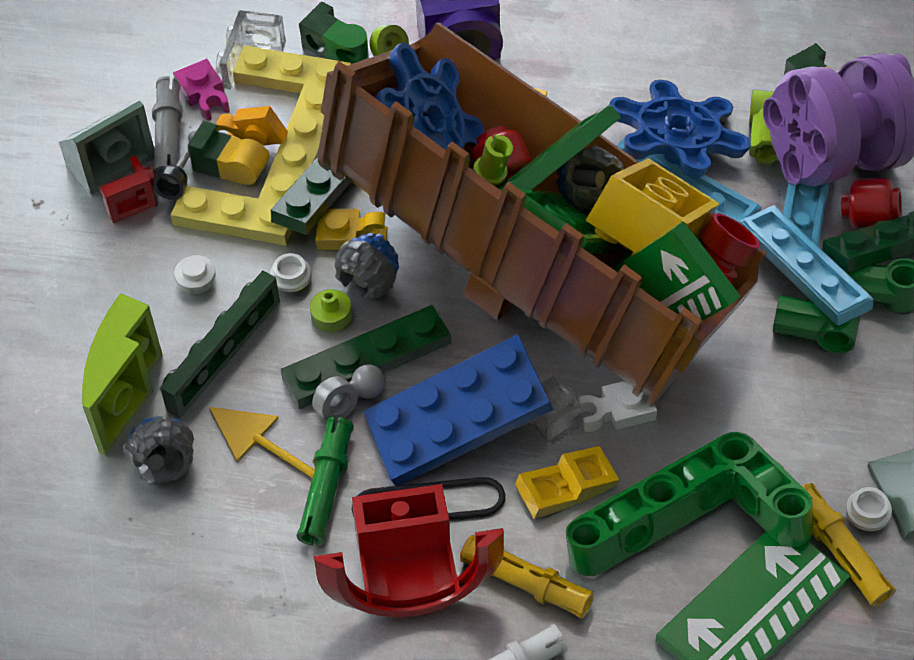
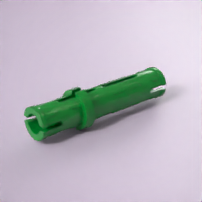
(329, 464)

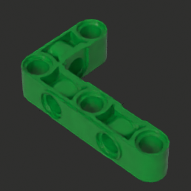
(685, 490)

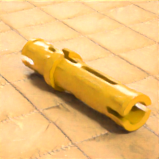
(831, 529)
(542, 583)

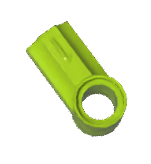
(761, 142)

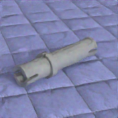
(167, 115)

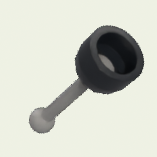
(172, 179)

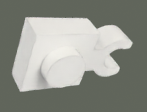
(616, 405)

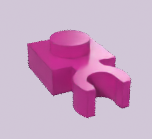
(202, 86)

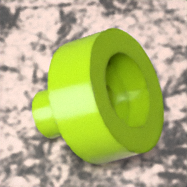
(386, 38)
(330, 310)

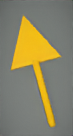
(246, 428)

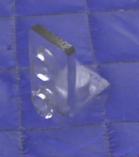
(252, 30)

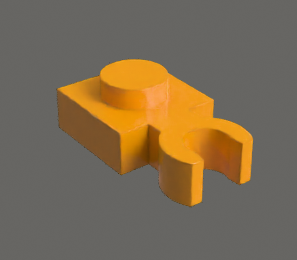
(254, 123)

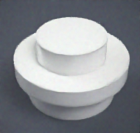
(291, 272)
(195, 274)
(869, 509)

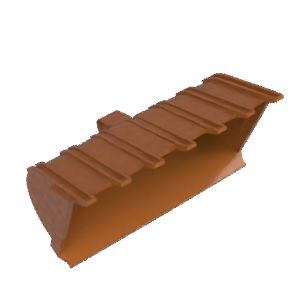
(489, 230)

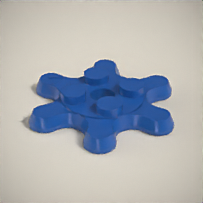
(431, 97)
(679, 128)

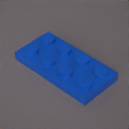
(457, 410)

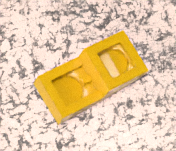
(572, 481)

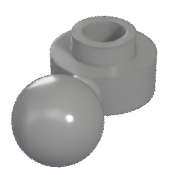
(338, 396)

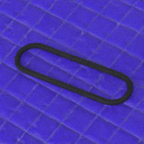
(448, 483)

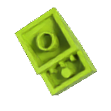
(118, 369)

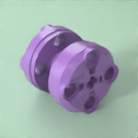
(843, 119)

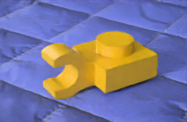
(344, 224)

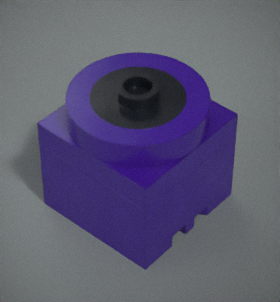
(470, 19)

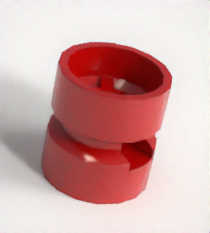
(728, 244)

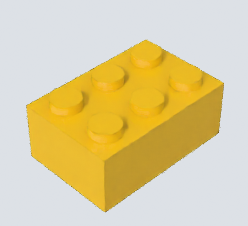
(647, 203)

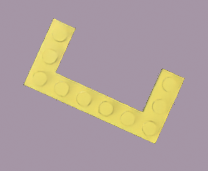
(251, 216)

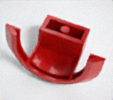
(407, 556)

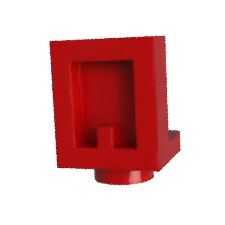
(131, 193)

